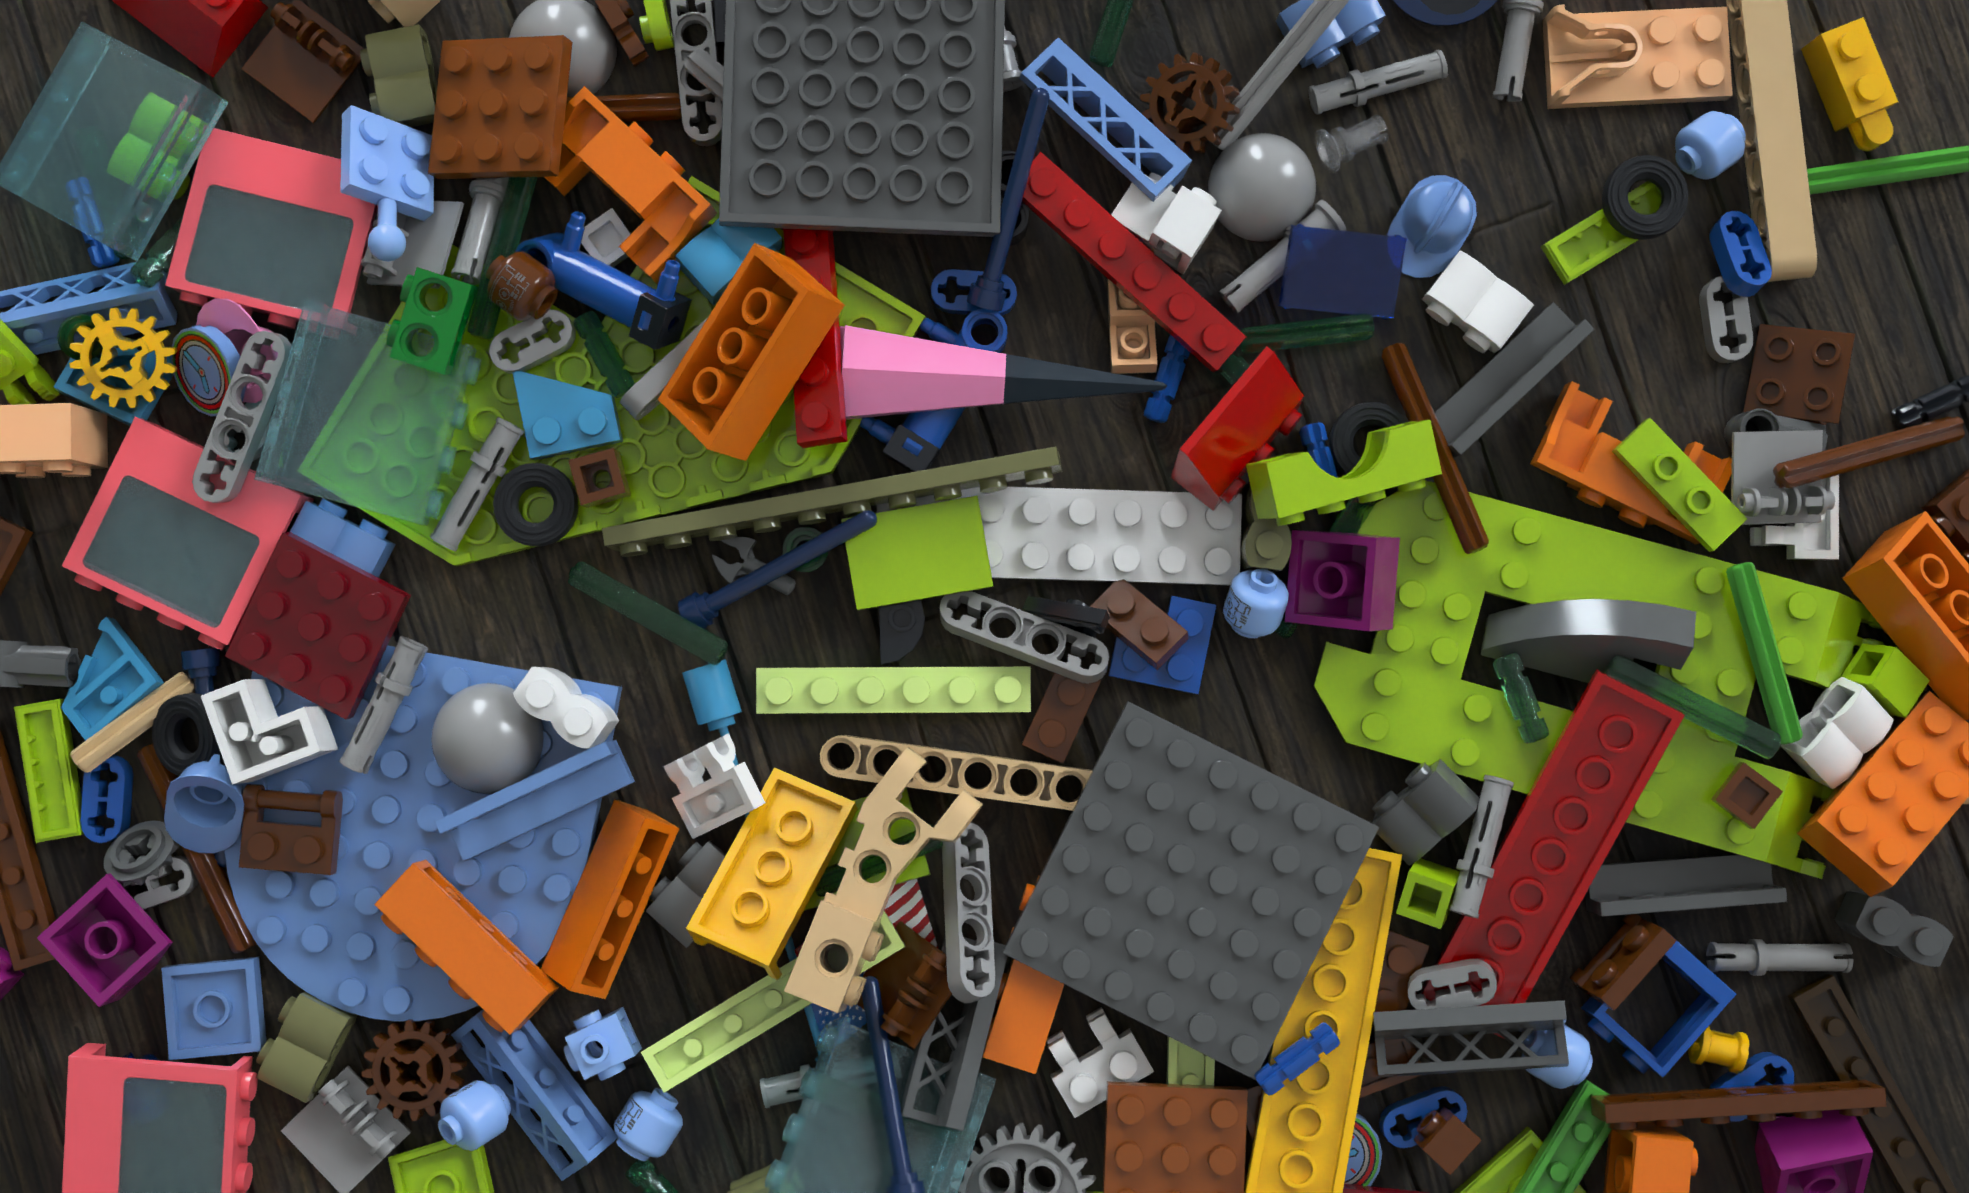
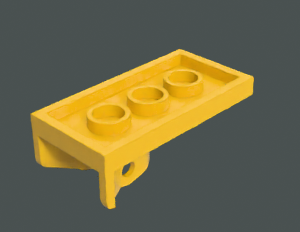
(772, 870)

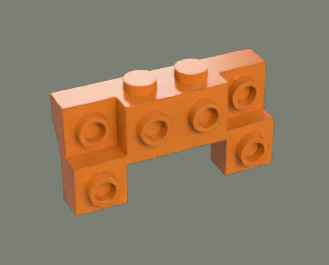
(637, 175)
(1586, 461)

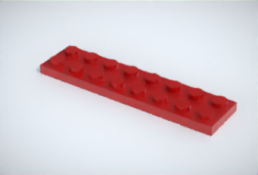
(1562, 836)

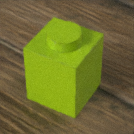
(1887, 677)
(1428, 893)

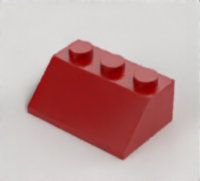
(198, 29)
(1239, 431)

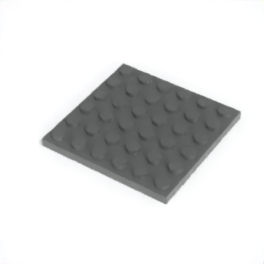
(863, 115)
(1190, 890)

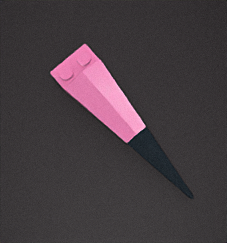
(912, 375)

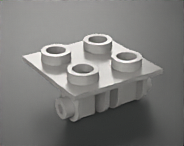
(426, 246)
(1753, 478)
(345, 1131)

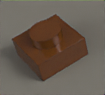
(1747, 795)

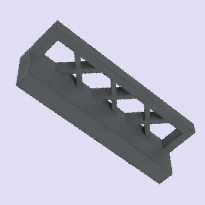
(1508, 377)
(1681, 885)
(1469, 1021)
(964, 1059)

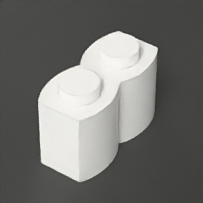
(1476, 303)
(558, 699)
(1838, 732)

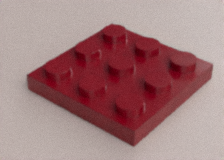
(317, 625)

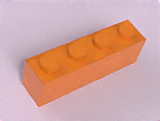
(609, 899)
(466, 947)
(1022, 1013)

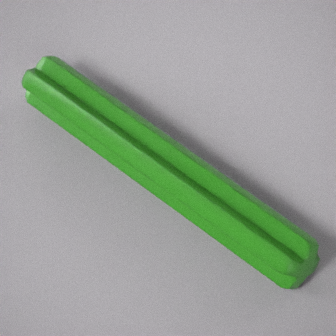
(1888, 170)
(1764, 652)

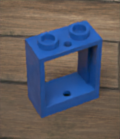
(1684, 1032)

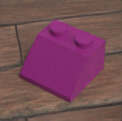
(1342, 580)
(106, 942)
(1813, 1154)

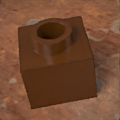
(585, 471)
(1446, 1139)

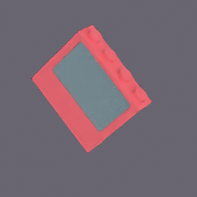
(269, 230)
(169, 546)
(156, 1125)

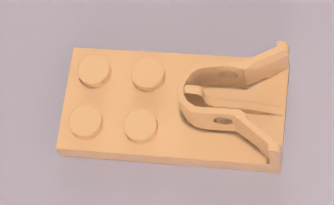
(1636, 57)

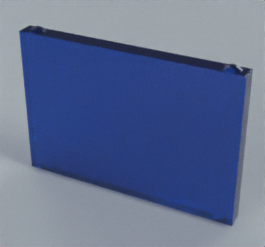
(1342, 271)

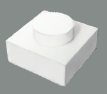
(604, 237)

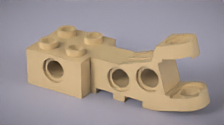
(856, 909)

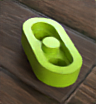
(656, 25)

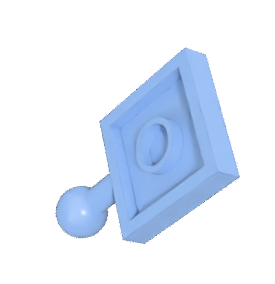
(388, 168)

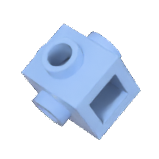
(615, 1036)

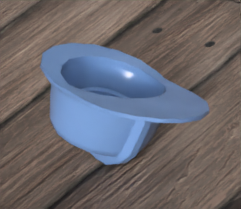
(1436, 224)
(204, 808)

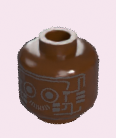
(521, 286)

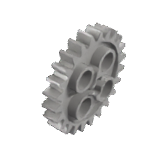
(1035, 1153)

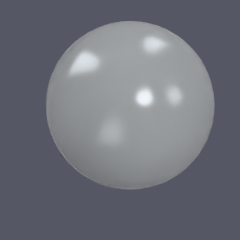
(582, 23)
(1262, 186)
(486, 739)

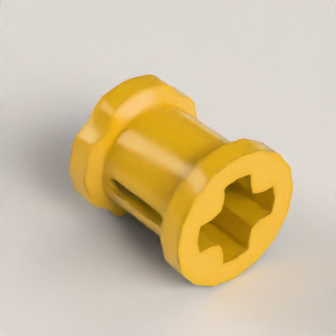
(1721, 1049)

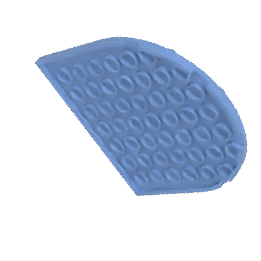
(326, 926)

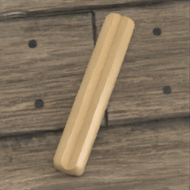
(129, 724)

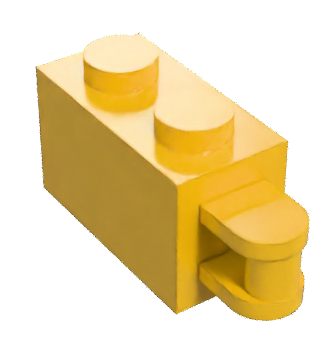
(1852, 83)

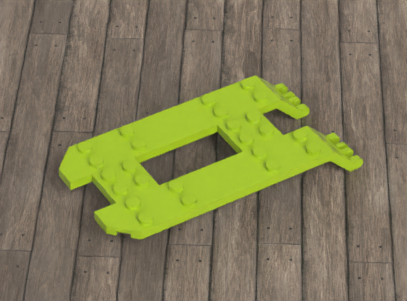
(1416, 707)

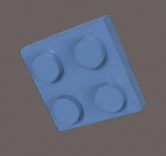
(214, 1008)

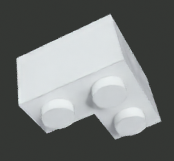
(1172, 224)
(257, 740)

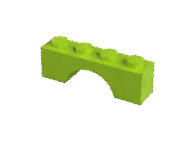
(1391, 458)

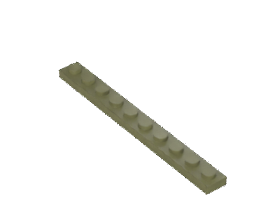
(851, 498)

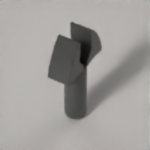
(730, 571)

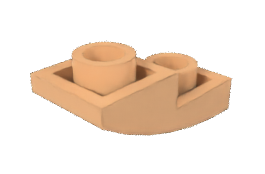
(1130, 335)

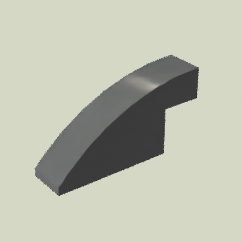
(1585, 634)

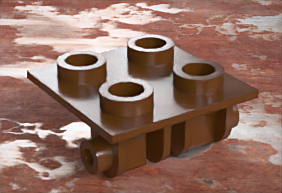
(303, 59)
(1800, 373)
(911, 986)

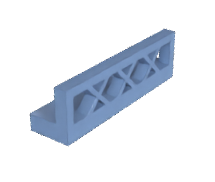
(1109, 113)
(39, 322)
(537, 800)
(539, 1084)

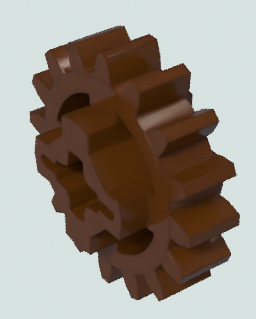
(1197, 88)
(399, 1058)

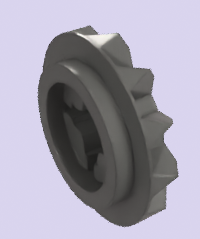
(136, 841)

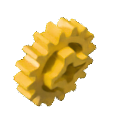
(111, 338)

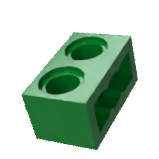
(445, 325)

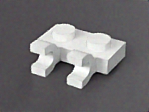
(1805, 540)
(718, 800)
(1085, 1079)

